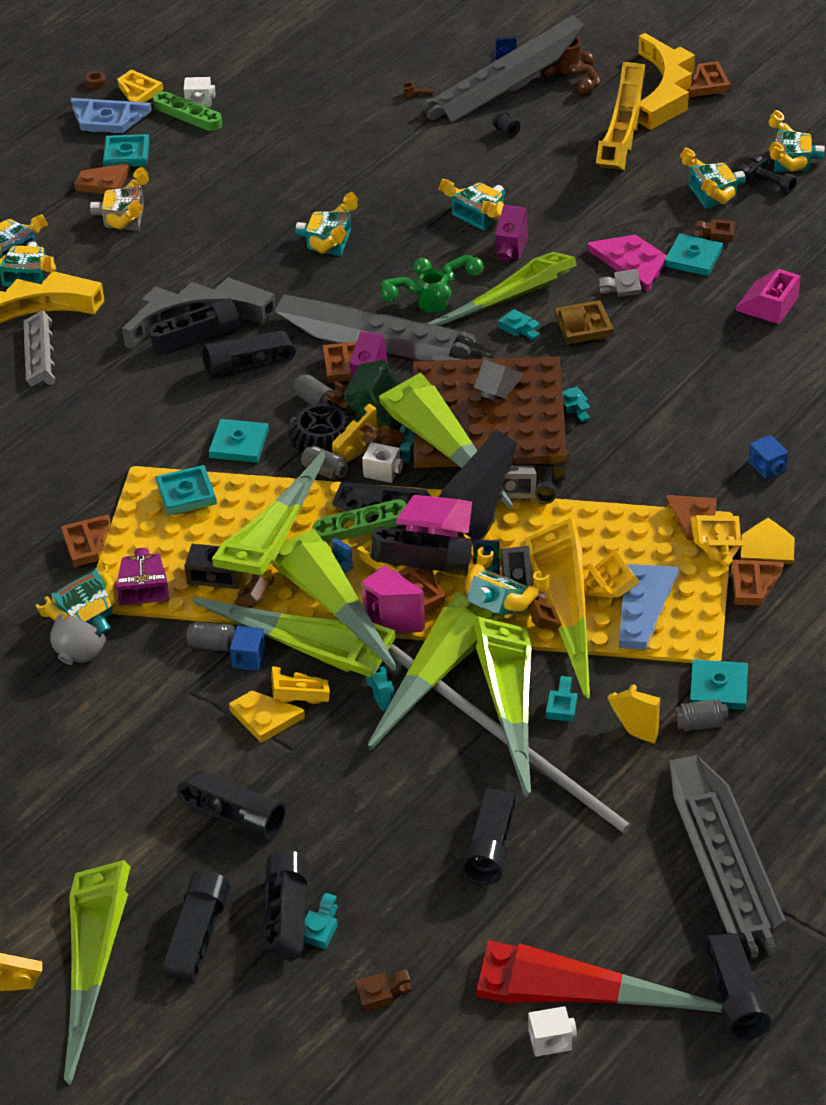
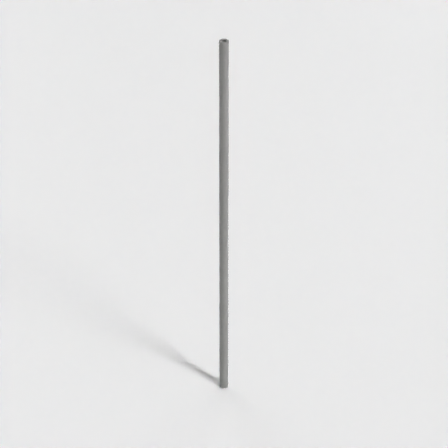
(534, 758)

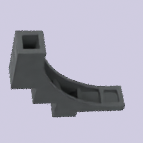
(160, 305)

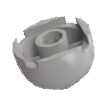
(75, 640)

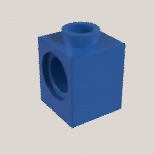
(768, 457)
(247, 648)

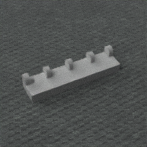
(38, 349)

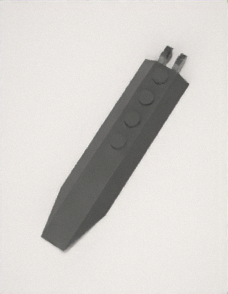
(504, 72)
(401, 336)
(726, 854)

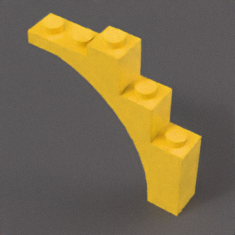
(673, 92)
(625, 119)
(56, 293)

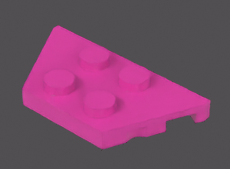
(629, 254)

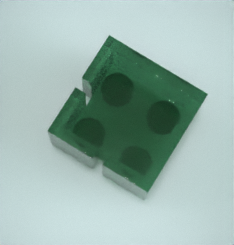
(365, 388)

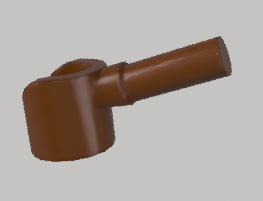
(410, 90)

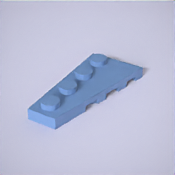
(645, 604)

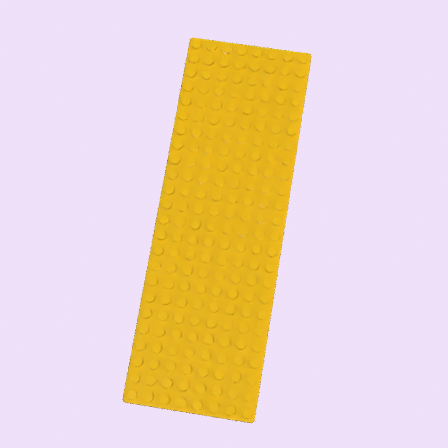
(641, 534)

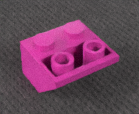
(771, 296)
(436, 515)
(393, 601)

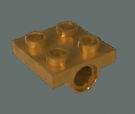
(584, 322)

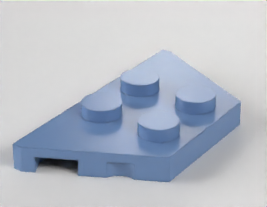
(108, 115)

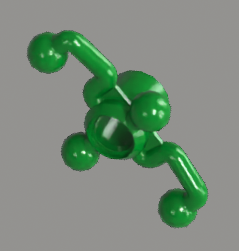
(431, 283)

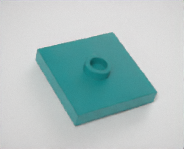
(126, 149)
(693, 254)
(238, 440)
(185, 490)
(720, 681)

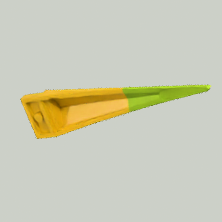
(559, 555)

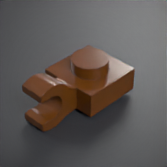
(717, 230)
(338, 398)
(384, 435)
(253, 591)
(544, 614)
(377, 990)

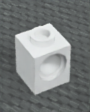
(194, 85)
(382, 462)
(551, 1031)

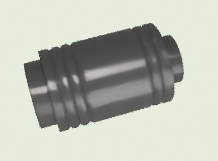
(311, 389)
(333, 466)
(210, 636)
(701, 715)

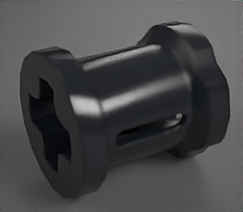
(503, 121)

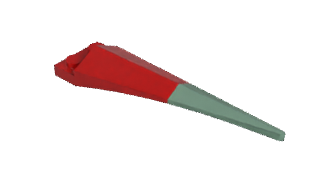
(536, 975)

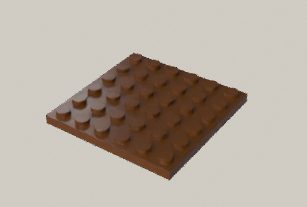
(528, 414)

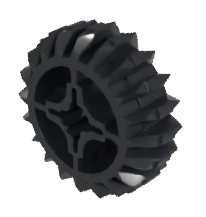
(318, 425)

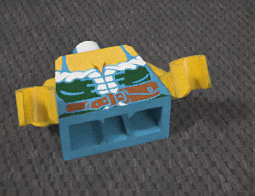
(19, 234)

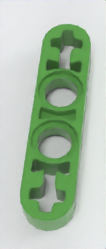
(170, 103)
(332, 526)

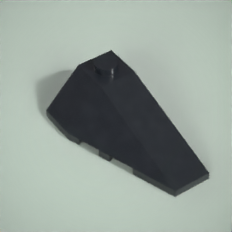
(482, 482)
(356, 496)

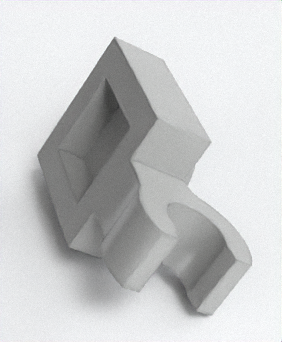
(625, 283)

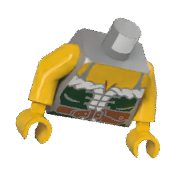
(123, 206)

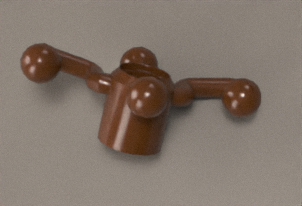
(575, 62)

